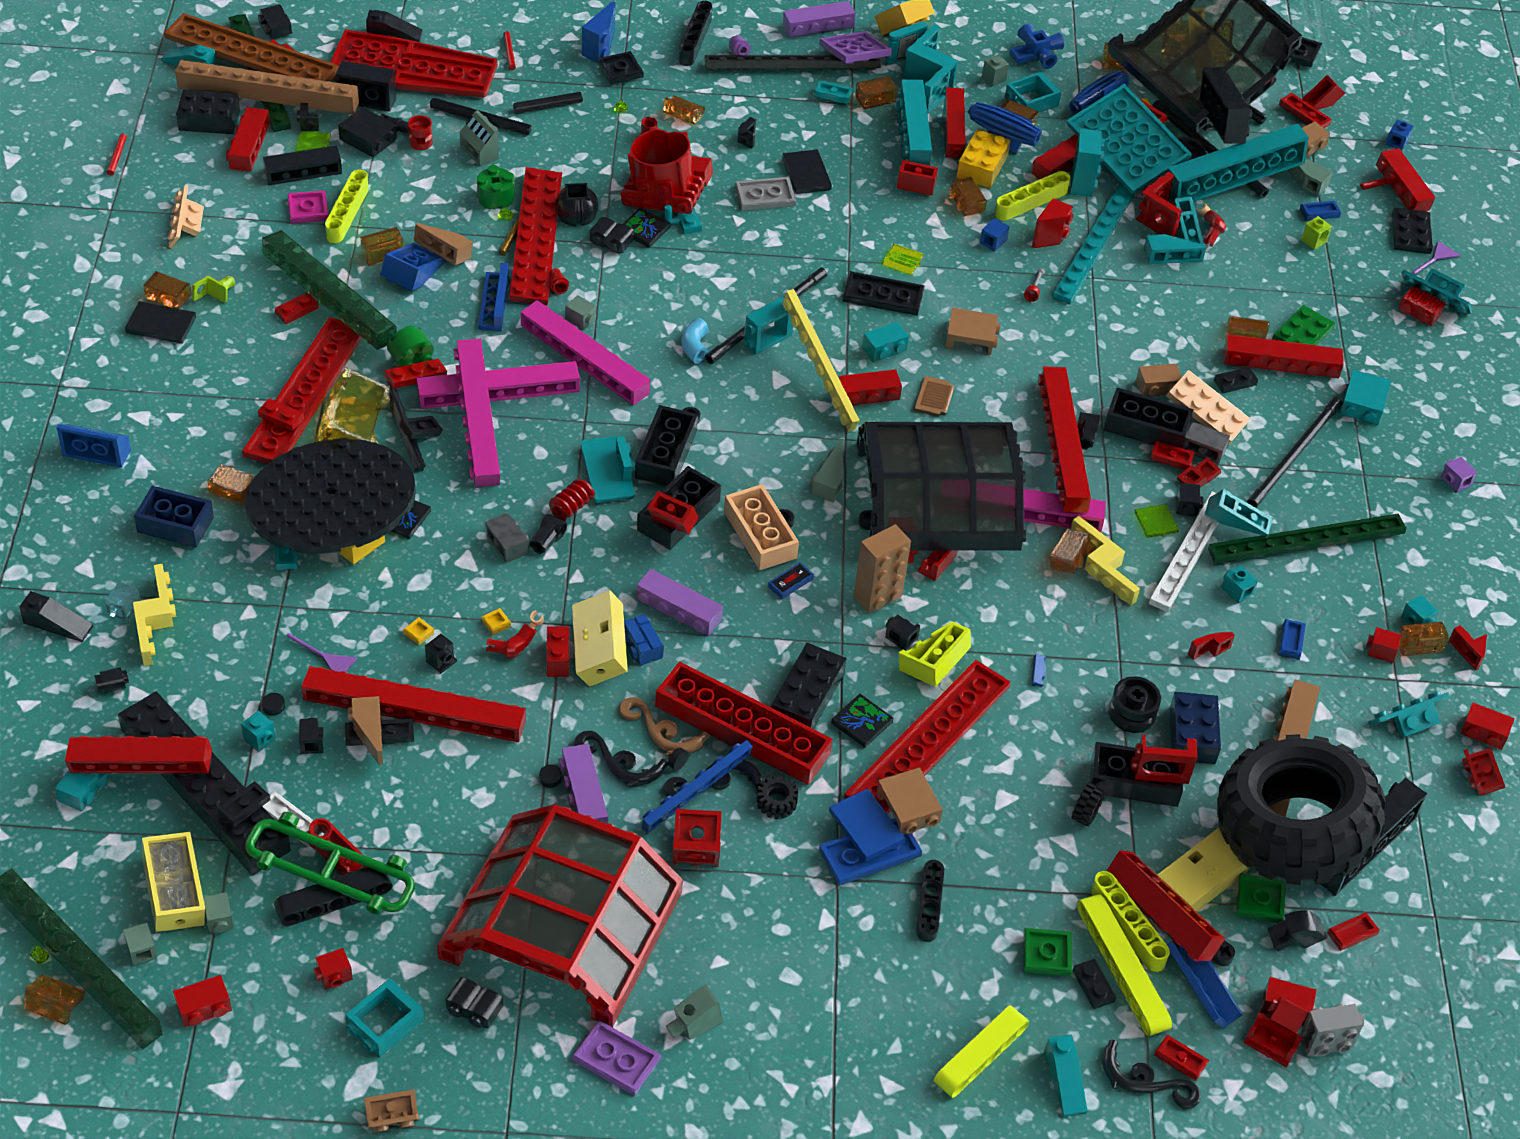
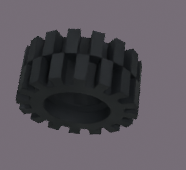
(1088, 804)
(777, 807)

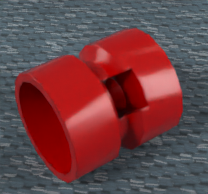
(420, 132)

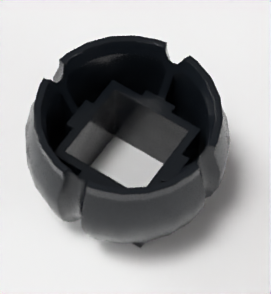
(577, 204)

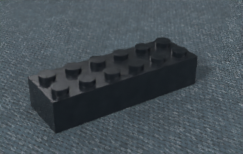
(1225, 104)
(1401, 810)

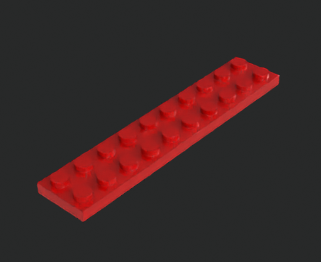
(535, 237)
(305, 389)
(936, 728)

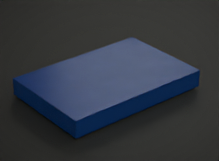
(867, 824)

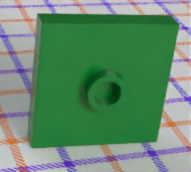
(1261, 898)
(1047, 952)

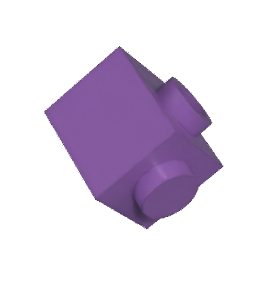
(1458, 474)

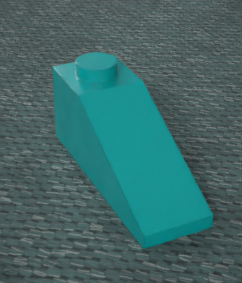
(193, 53)
(1188, 225)
(1170, 249)
(1236, 513)
(1066, 1074)

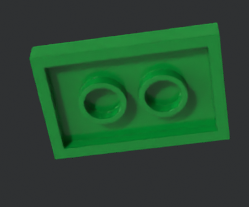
(1304, 327)

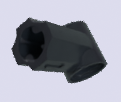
(1087, 428)
(549, 531)

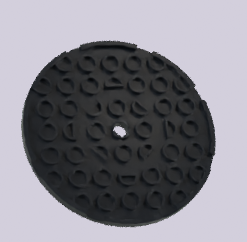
(291, 501)

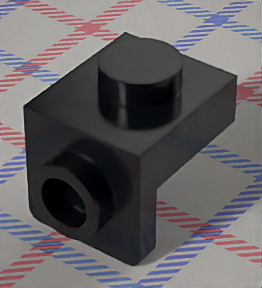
(307, 121)
(746, 132)

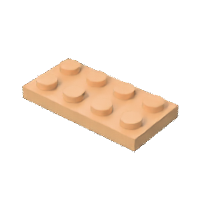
(1208, 405)

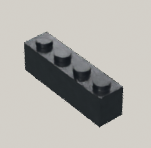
(302, 165)

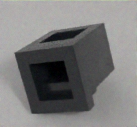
(901, 632)
(440, 653)
(310, 736)

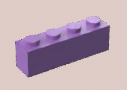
(818, 19)
(679, 602)
(582, 782)

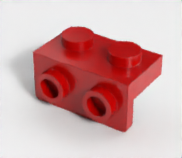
(1484, 771)

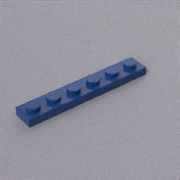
(702, 781)

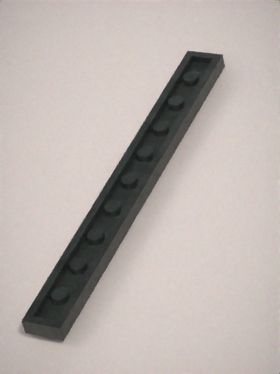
(785, 62)

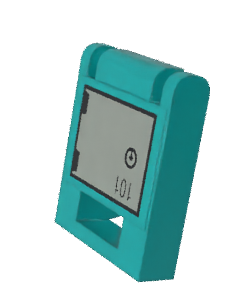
(902, 39)

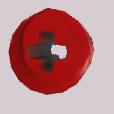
(571, 499)

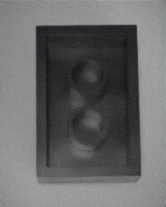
(374, 84)
(208, 112)

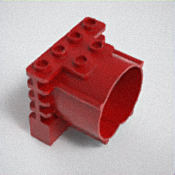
(665, 172)

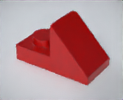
(1471, 649)

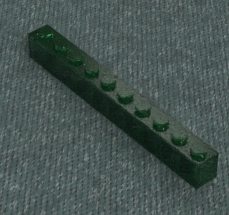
(329, 289)
(79, 960)

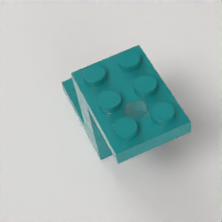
(931, 66)

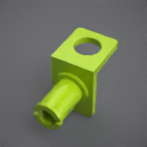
(215, 288)

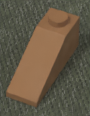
(444, 243)
(367, 724)

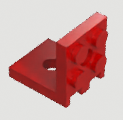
(1156, 203)
(693, 850)

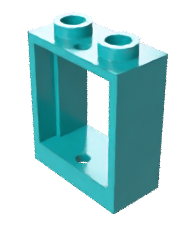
(1038, 82)
(756, 320)
(401, 1000)

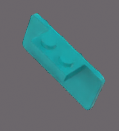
(1441, 287)
(609, 468)

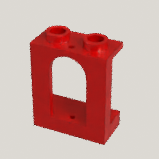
(1186, 759)

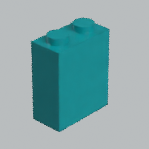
(1365, 397)

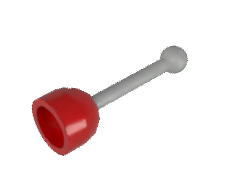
(1032, 291)

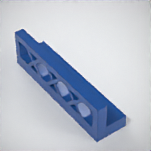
(498, 301)
(1207, 987)

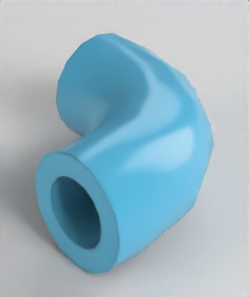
(691, 340)

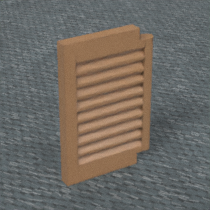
(934, 396)

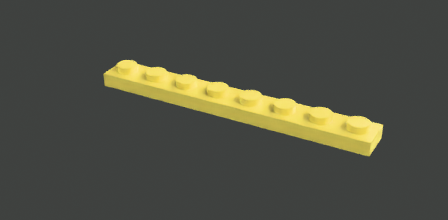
(822, 363)

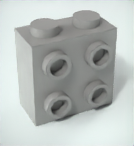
(1331, 1029)

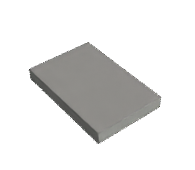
(765, 193)

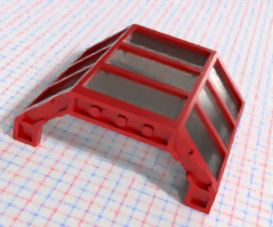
(568, 904)

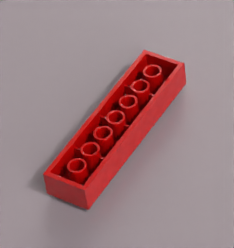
(738, 718)

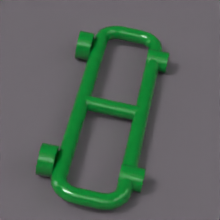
(287, 825)

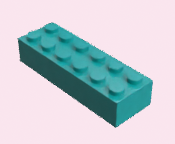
(913, 122)

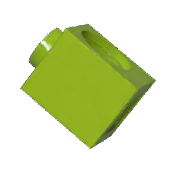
(1316, 232)

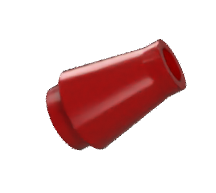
(558, 282)

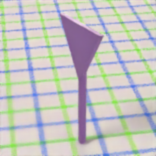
(1441, 252)
(335, 662)

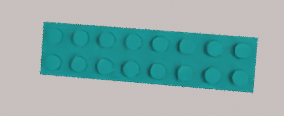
(1239, 164)

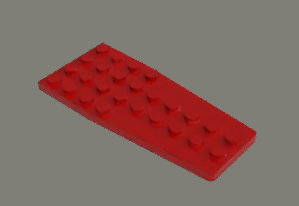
(419, 64)

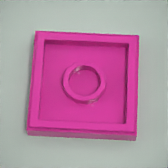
(307, 206)

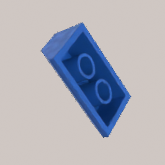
(93, 445)

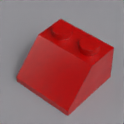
(1053, 224)

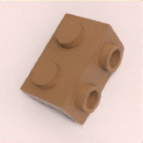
(391, 1109)

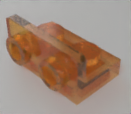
(683, 109)
(52, 998)

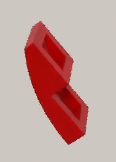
(1201, 473)
(1213, 643)

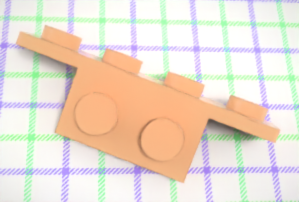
(186, 217)

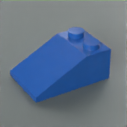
(599, 33)
(410, 266)

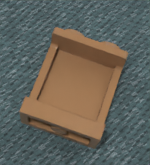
(973, 328)
(910, 800)

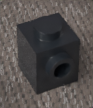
(1188, 499)

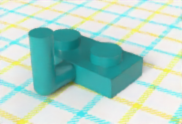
(688, 222)

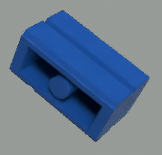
(642, 640)

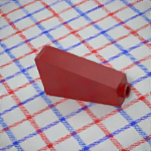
(954, 122)

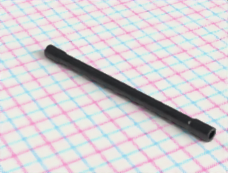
(1255, 186)
(720, 350)
(1260, 493)

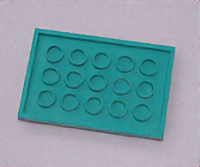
(1136, 141)

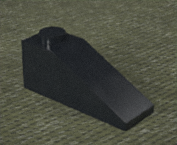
(390, 25)
(53, 617)

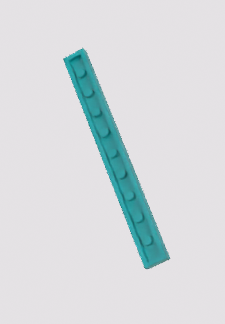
(1093, 245)

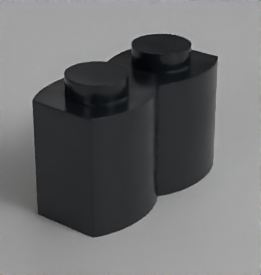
(275, 21)
(611, 235)
(474, 1002)

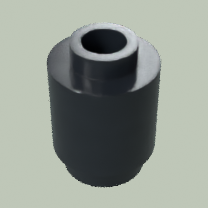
(111, 680)

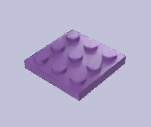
(855, 47)

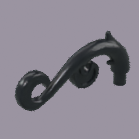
(627, 757)
(745, 767)
(1147, 1085)

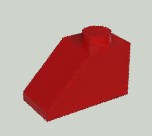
(1324, 94)

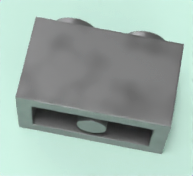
(1206, 442)
(507, 537)

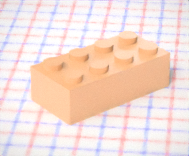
(761, 527)

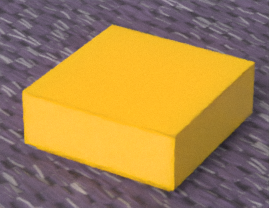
(496, 621)
(418, 631)

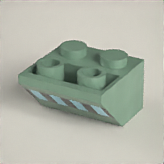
(480, 139)

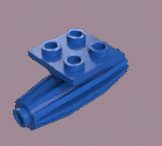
(1098, 90)
(1006, 124)

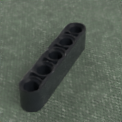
(695, 33)
(319, 900)

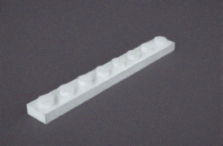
(1184, 561)

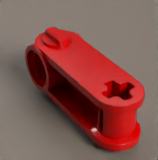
(333, 835)

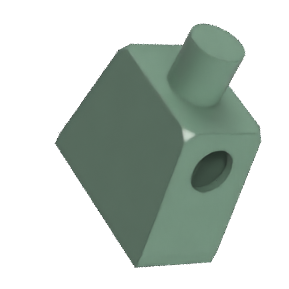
(696, 1014)

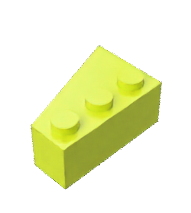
(936, 655)

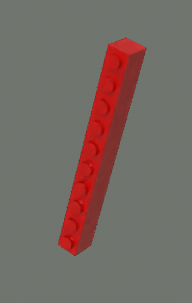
(1064, 440)
(421, 704)

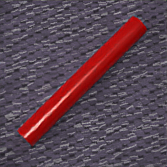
(509, 50)
(116, 154)
(1375, 183)

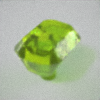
(621, 106)
(505, 214)
(39, 954)

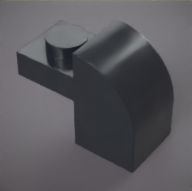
(1297, 927)

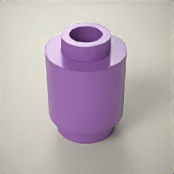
(739, 45)

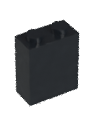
(367, 132)

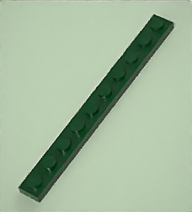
(277, 114)
(1306, 538)

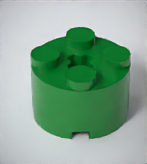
(495, 187)
(410, 346)

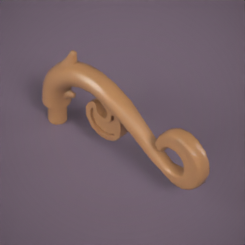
(663, 726)

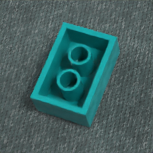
(1086, 162)

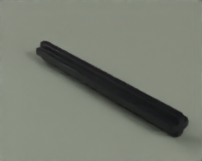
(467, 112)
(411, 444)

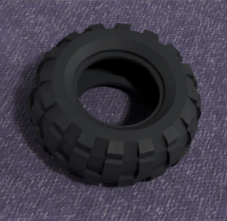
(1298, 847)

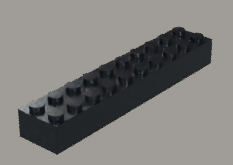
(203, 791)

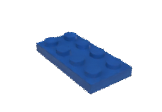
(849, 865)

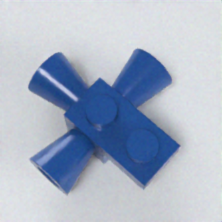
(1037, 47)

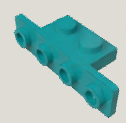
(1413, 718)

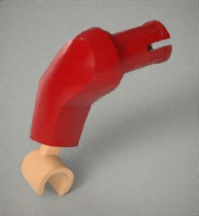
(1216, 224)
(517, 643)

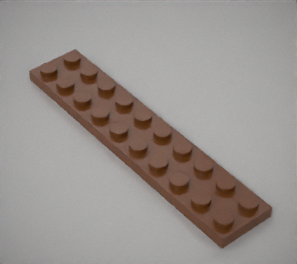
(248, 49)

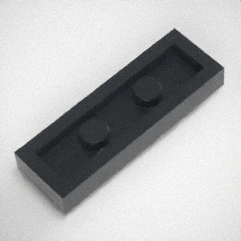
(392, 732)

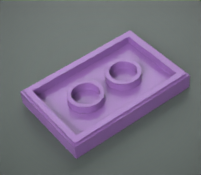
(616, 1057)

